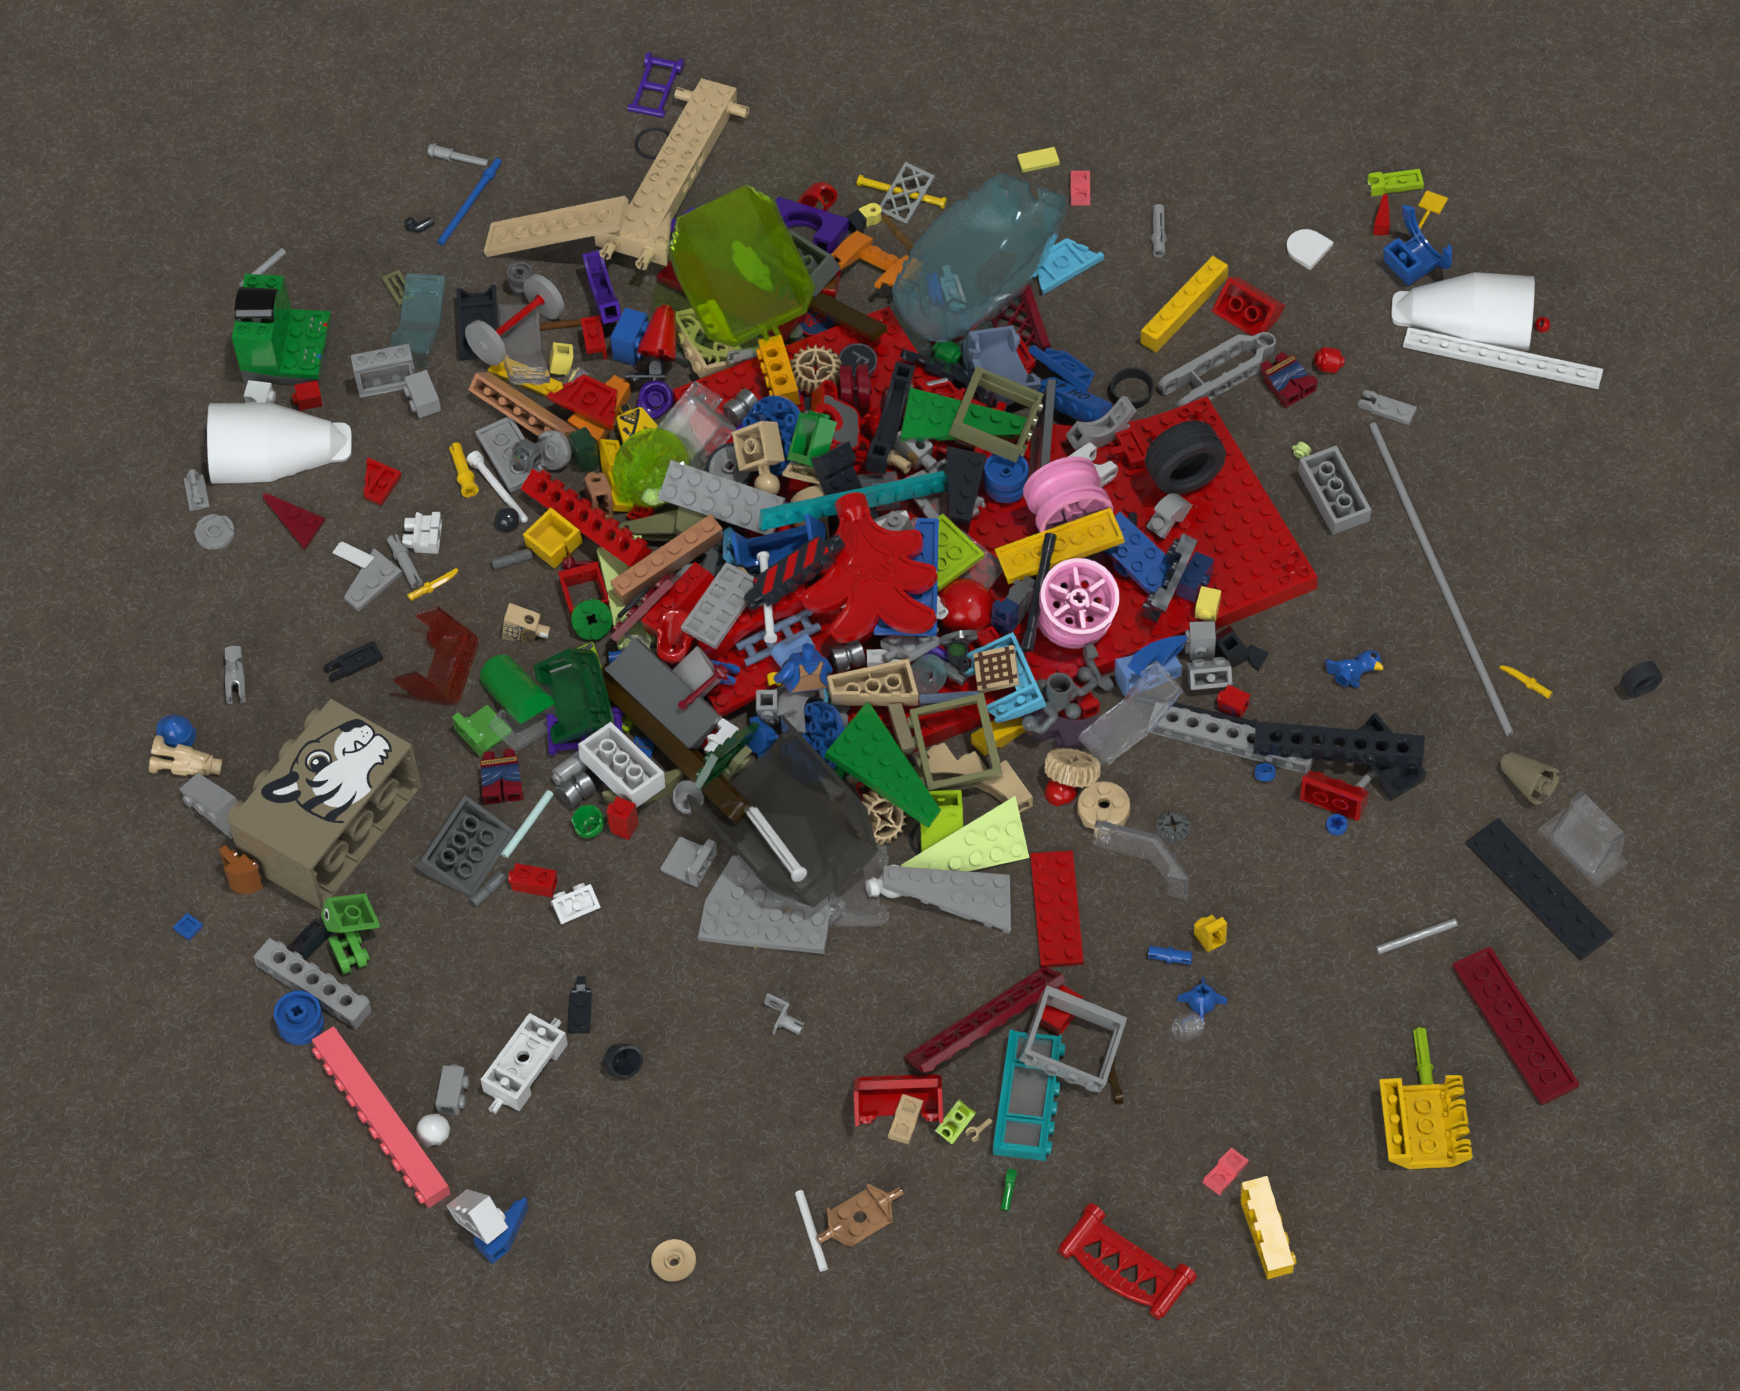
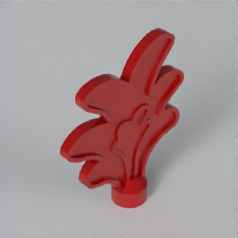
(872, 577)

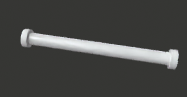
(770, 636)

